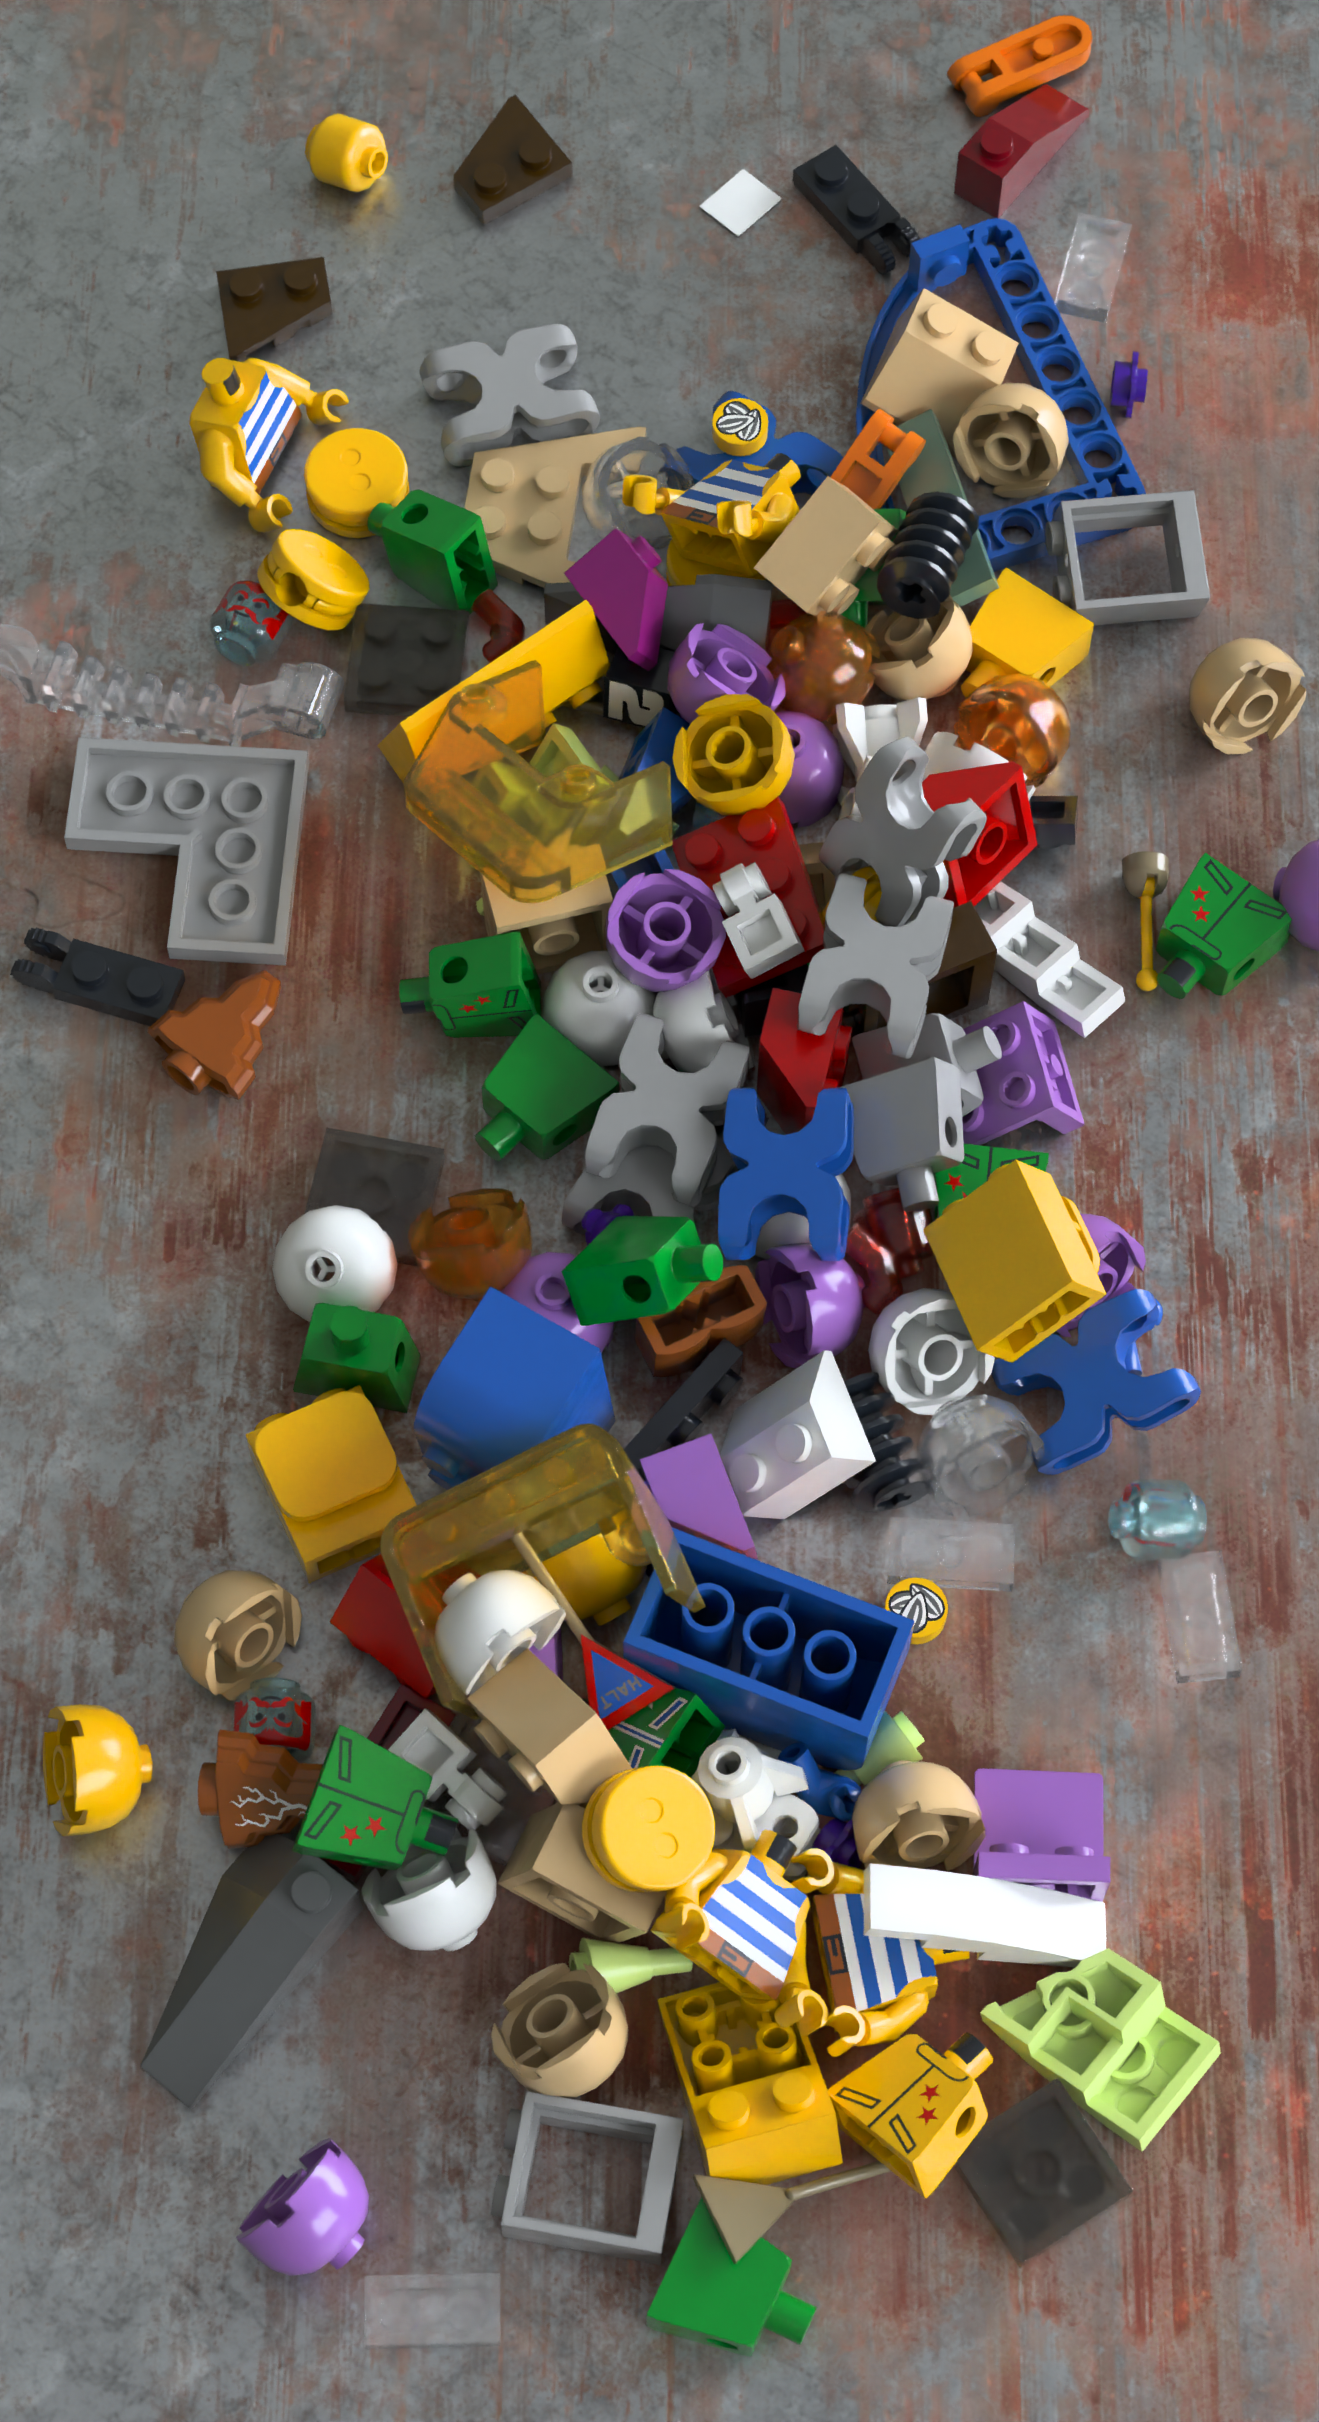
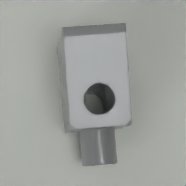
(937, 1039)
(909, 1128)

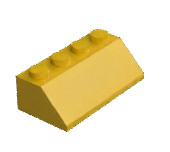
(571, 665)

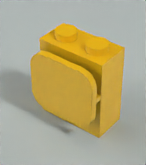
(1016, 1260)
(330, 1479)

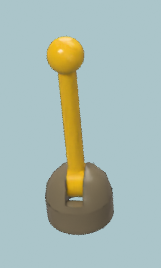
(1145, 877)

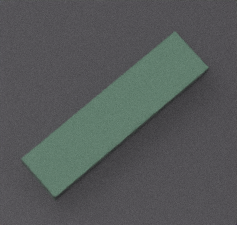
(936, 472)

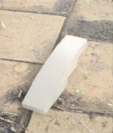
(1046, 963)
(982, 1916)

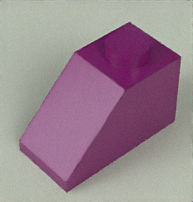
(625, 593)

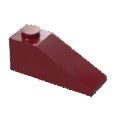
(1015, 148)

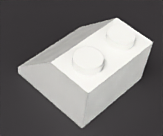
(794, 1441)

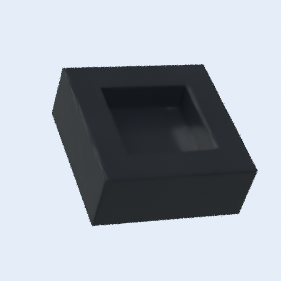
(1054, 820)

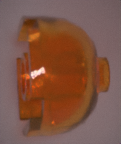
(823, 663)
(1017, 721)
(473, 1243)

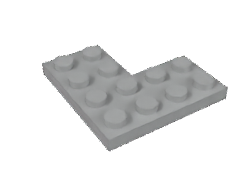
(225, 815)

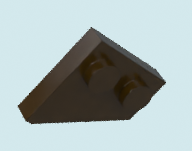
(510, 164)
(271, 303)

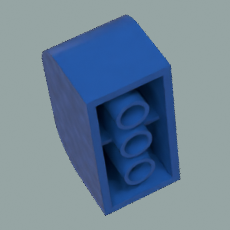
(507, 1389)
(774, 1653)

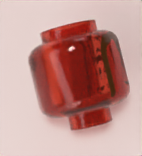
(897, 1229)

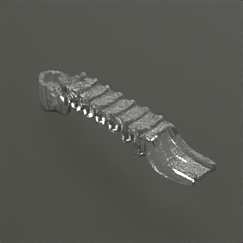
(296, 702)

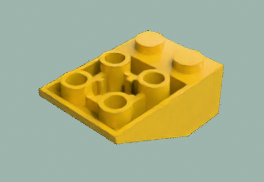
(749, 2087)

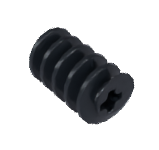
(927, 554)
(885, 1482)

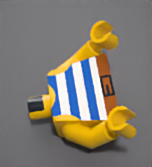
(245, 425)
(725, 516)
(748, 1928)
(871, 1981)

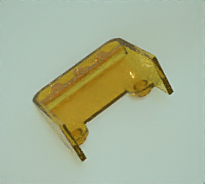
(509, 819)
(557, 1499)

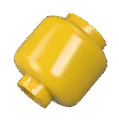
(346, 152)

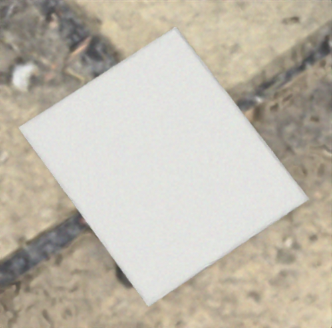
(740, 202)

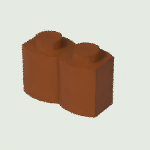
(712, 1311)

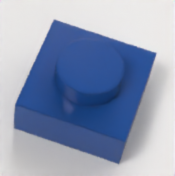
(938, 258)

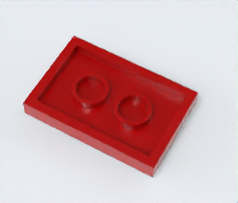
(770, 842)

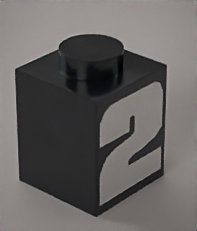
(633, 692)

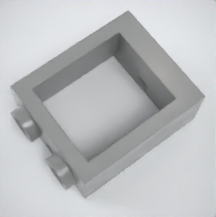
(1183, 546)
(522, 2135)

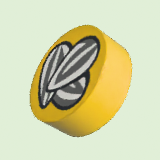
(740, 427)
(921, 1602)

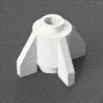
(867, 729)
(743, 1782)

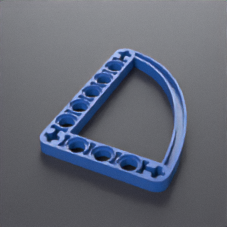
(1034, 357)

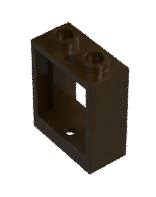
(961, 981)

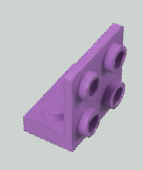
(1026, 1082)
(1043, 1830)

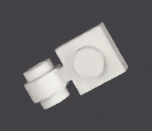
(762, 927)
(443, 1755)

